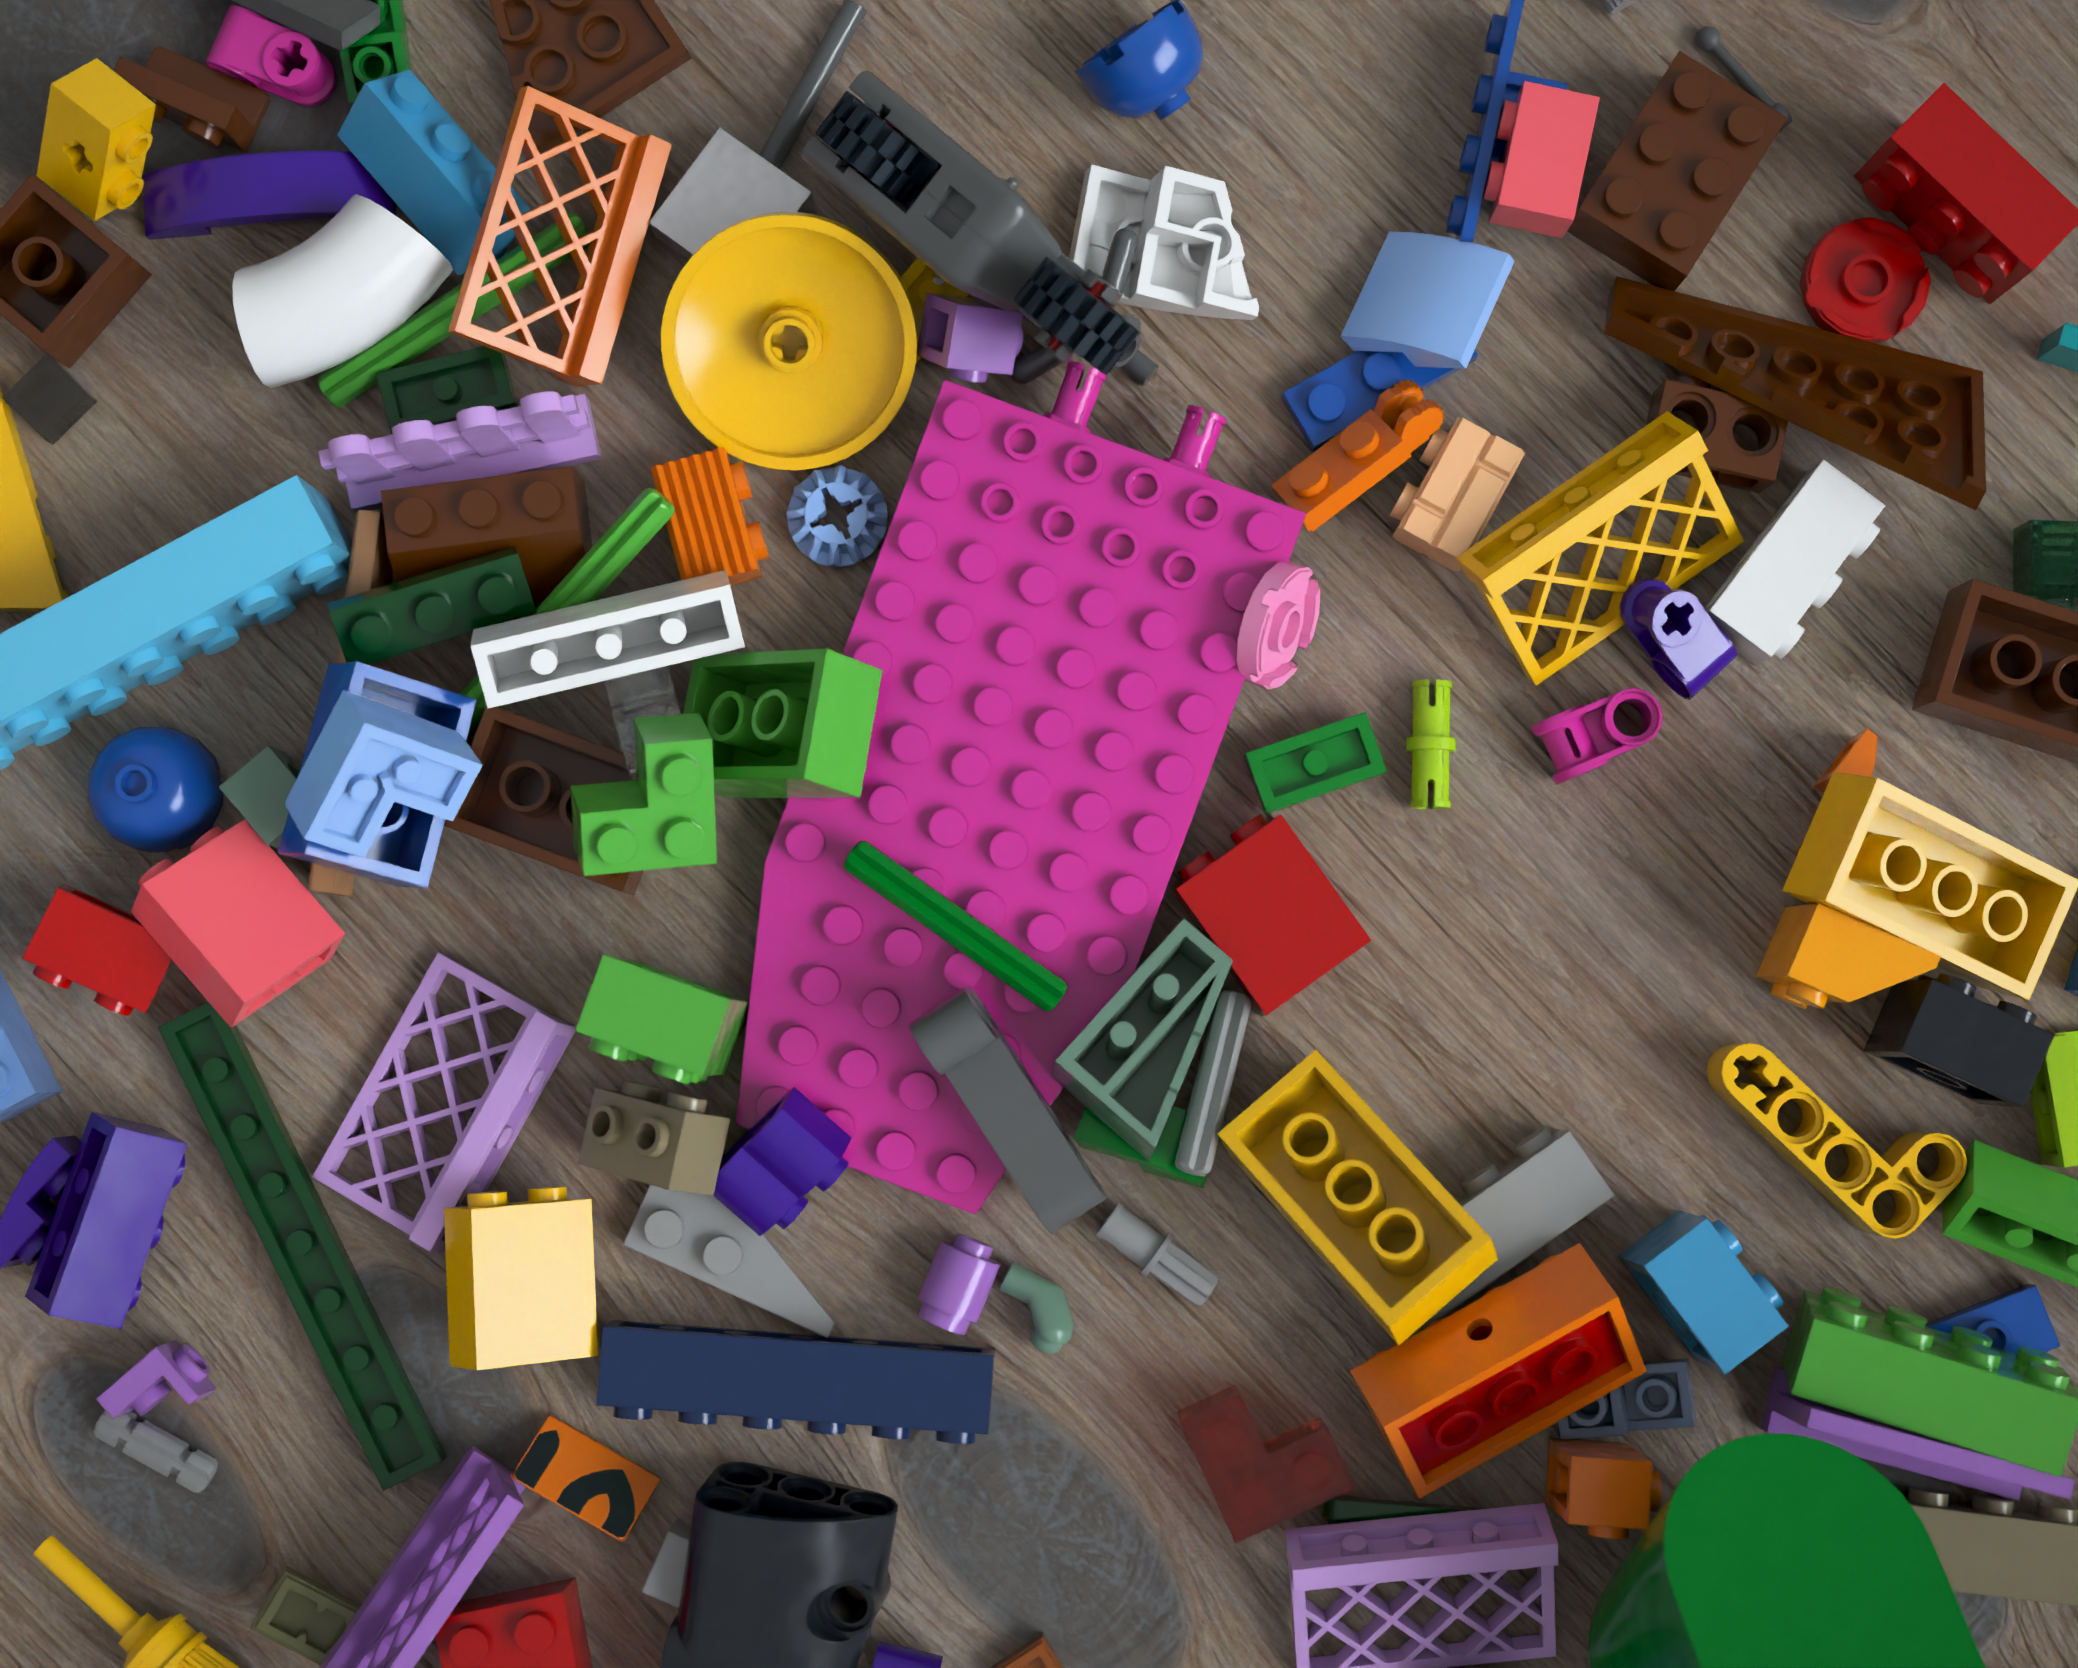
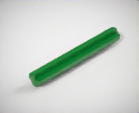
(955, 925)

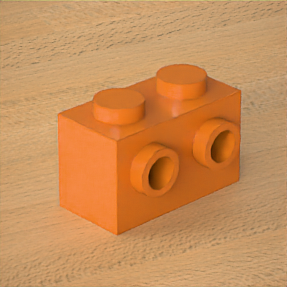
(1601, 1486)

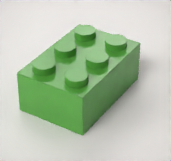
(786, 721)
(661, 1016)

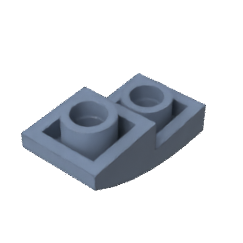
(1651, 1401)

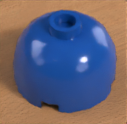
(1146, 65)
(155, 789)

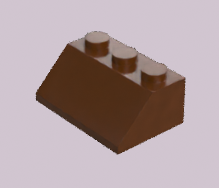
(464, 519)

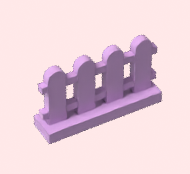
(481, 443)

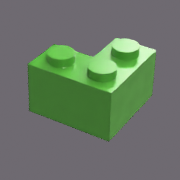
(661, 815)

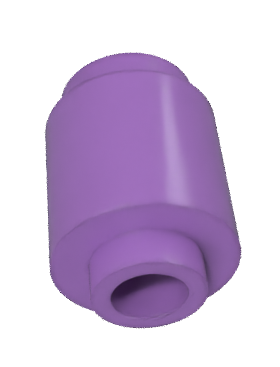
(957, 1284)

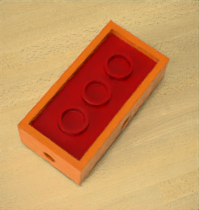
(1500, 1369)

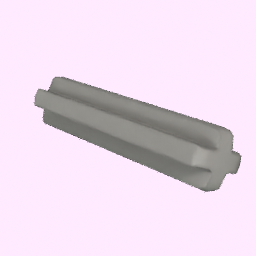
(1213, 1083)

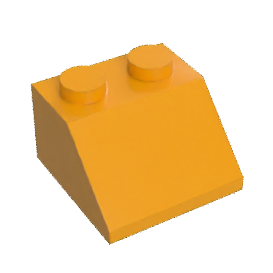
(1835, 958)

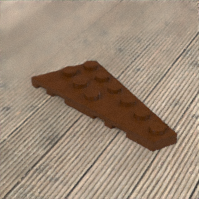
(585, 53)
(1862, 395)

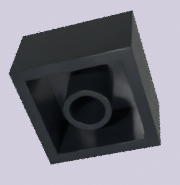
(1960, 1041)

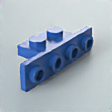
(1488, 101)

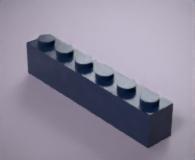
(796, 1378)

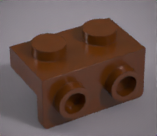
(199, 98)

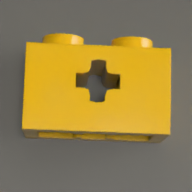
(95, 139)

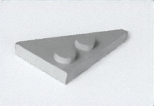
(718, 1248)

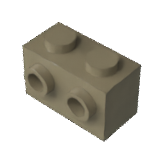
(653, 1139)

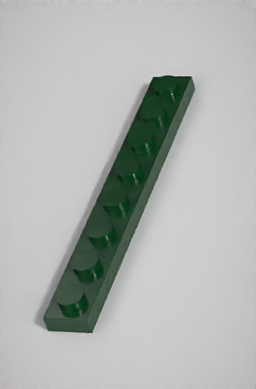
(303, 1245)

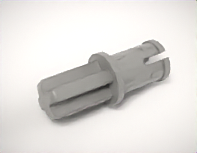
(1157, 1256)

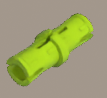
(1430, 744)

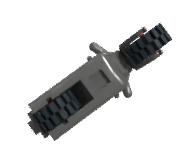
(973, 228)

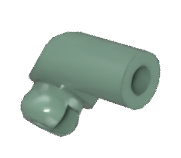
(1047, 1306)

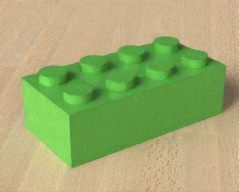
(1932, 1380)

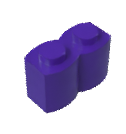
(780, 1162)

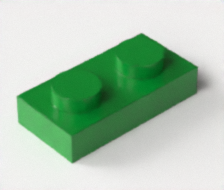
(1315, 763)

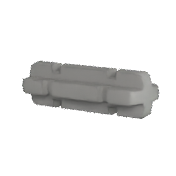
(157, 1450)

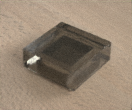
(49, 399)

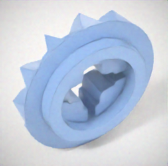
(865, 524)

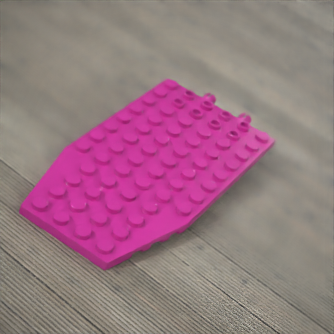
(1034, 754)

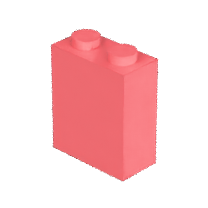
(235, 920)

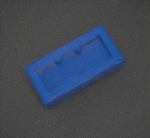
(2008, 1318)

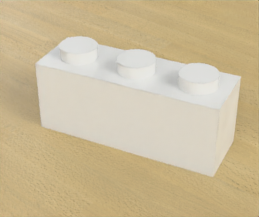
(1794, 563)

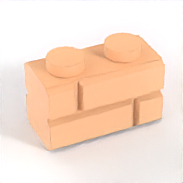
(1457, 492)

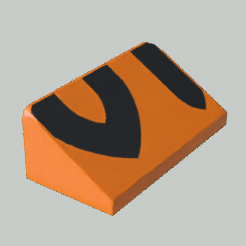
(586, 1478)

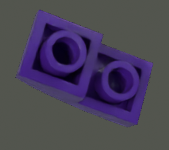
(29, 1209)

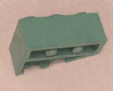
(1145, 1037)

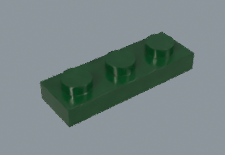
(432, 607)

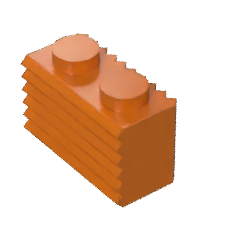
(709, 517)

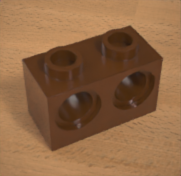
(1715, 417)

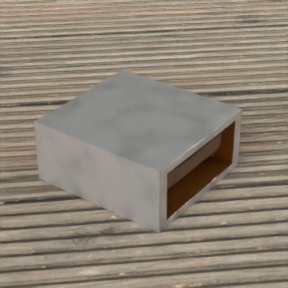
(721, 189)

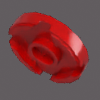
(1865, 280)

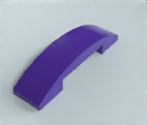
(254, 189)

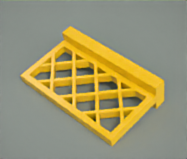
(1586, 503)

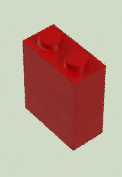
(1270, 912)

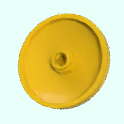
(789, 340)

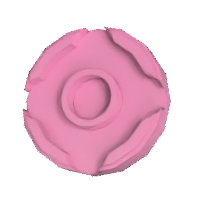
(1276, 622)

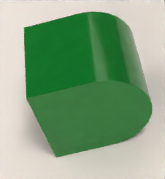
(1782, 1562)

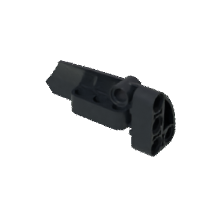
(773, 1568)

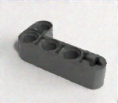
(1008, 1107)

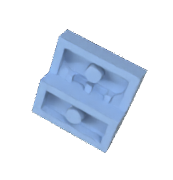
(1427, 299)

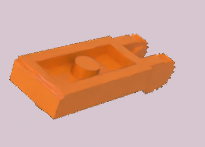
(1360, 454)

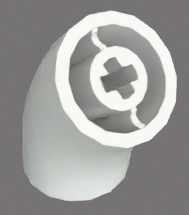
(334, 292)

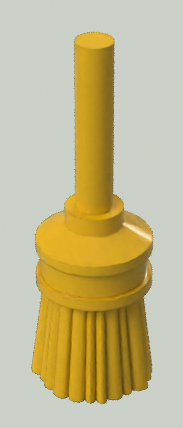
(146, 1640)

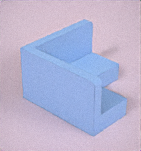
(367, 763)

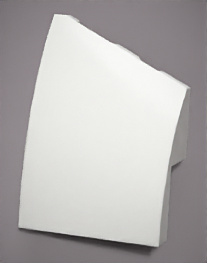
(1185, 247)

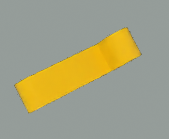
(1822, 1130)

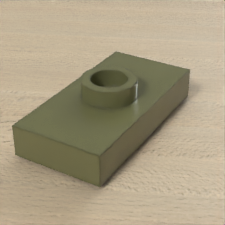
(304, 1615)

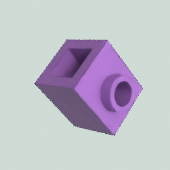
(969, 336)

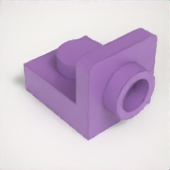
(146, 1381)

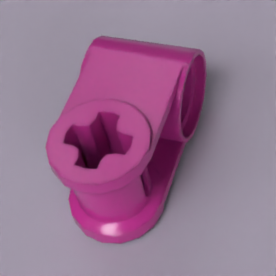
(271, 58)
(1587, 734)

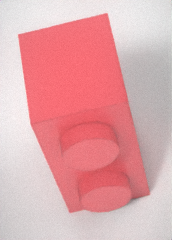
(1542, 159)

